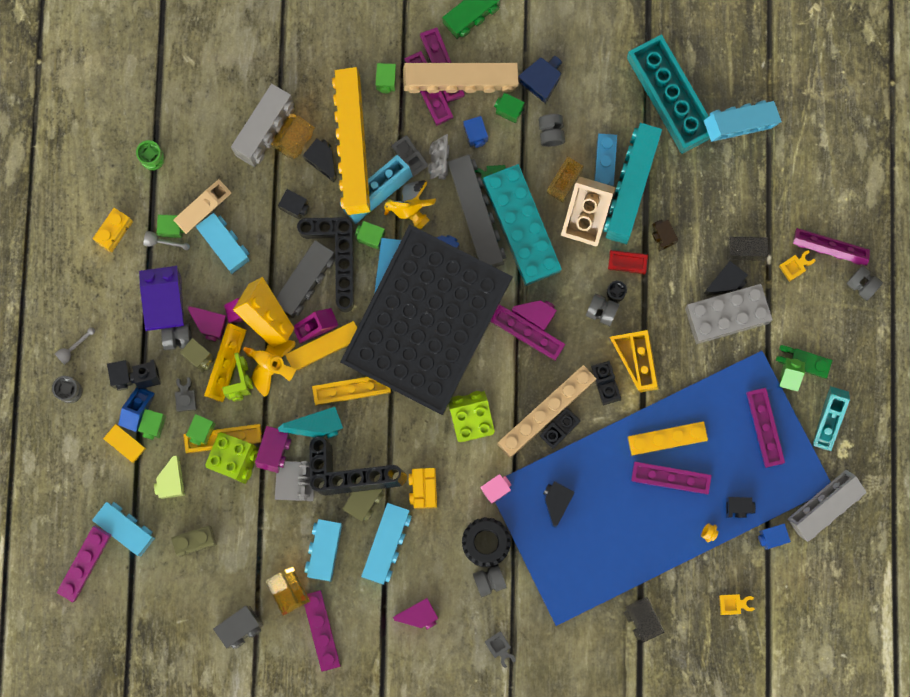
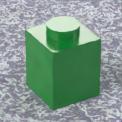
(509, 107)

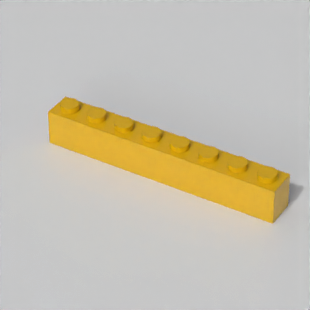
(352, 141)

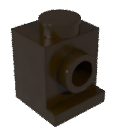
(664, 234)

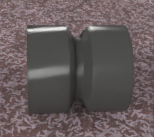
(551, 130)
(869, 288)
(607, 314)
(176, 337)
(67, 389)
(489, 580)

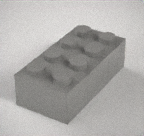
(263, 125)
(728, 314)

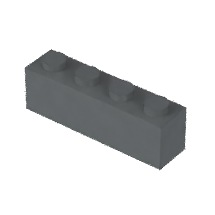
(304, 279)

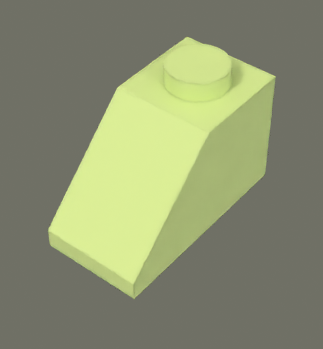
(170, 480)

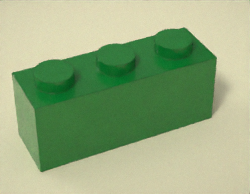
(469, 14)

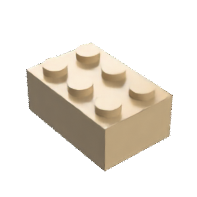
(588, 211)

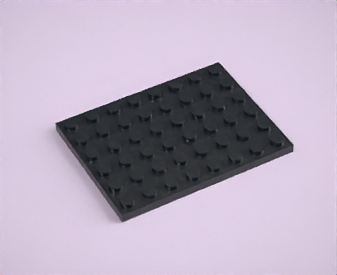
(426, 319)

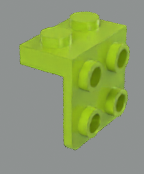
(237, 391)
(471, 416)
(232, 457)

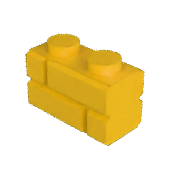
(112, 230)
(424, 488)

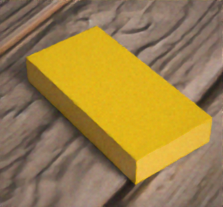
(124, 443)

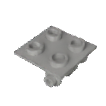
(439, 155)
(294, 482)

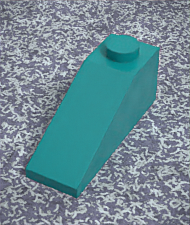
(831, 418)
(318, 424)

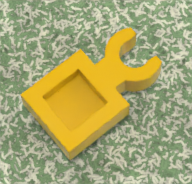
(795, 267)
(732, 604)

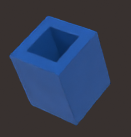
(475, 132)
(774, 536)

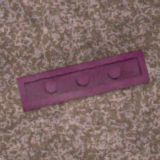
(438, 54)
(434, 101)
(832, 247)
(527, 332)
(765, 427)
(671, 478)
(84, 563)
(321, 632)

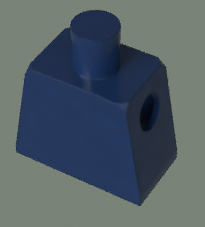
(541, 77)

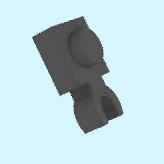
(185, 399)
(498, 646)

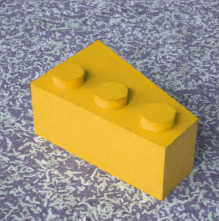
(264, 313)
(638, 358)

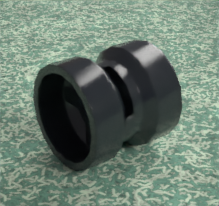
(618, 289)

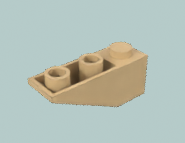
(202, 206)

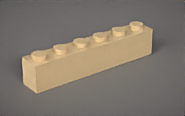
(460, 76)
(546, 411)

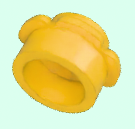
(709, 532)

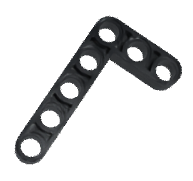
(340, 255)
(349, 477)

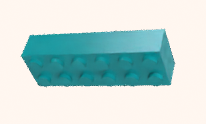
(670, 93)
(632, 186)
(521, 225)

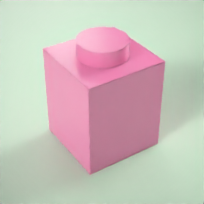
(496, 488)

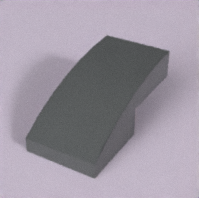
(410, 155)

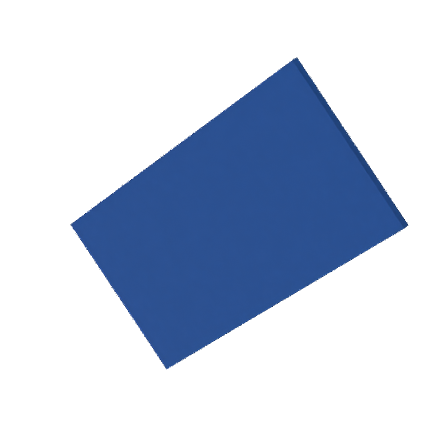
(633, 531)

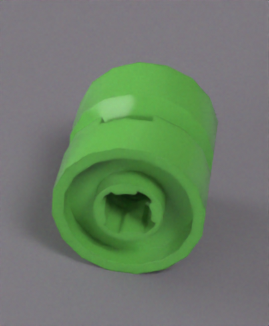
(150, 155)

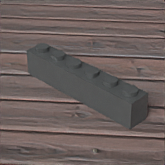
(475, 211)

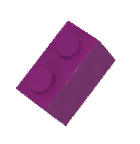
(272, 450)

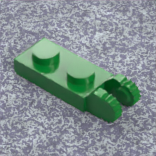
(814, 364)

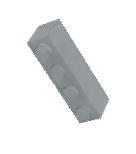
(827, 505)

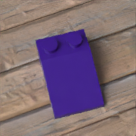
(161, 298)

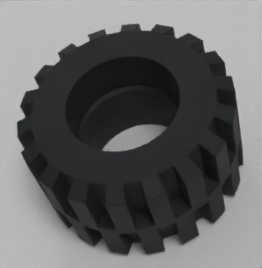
(493, 526)

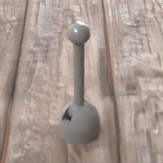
(151, 239)
(64, 355)

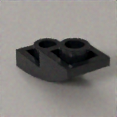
(606, 383)
(560, 428)

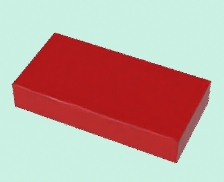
(627, 262)

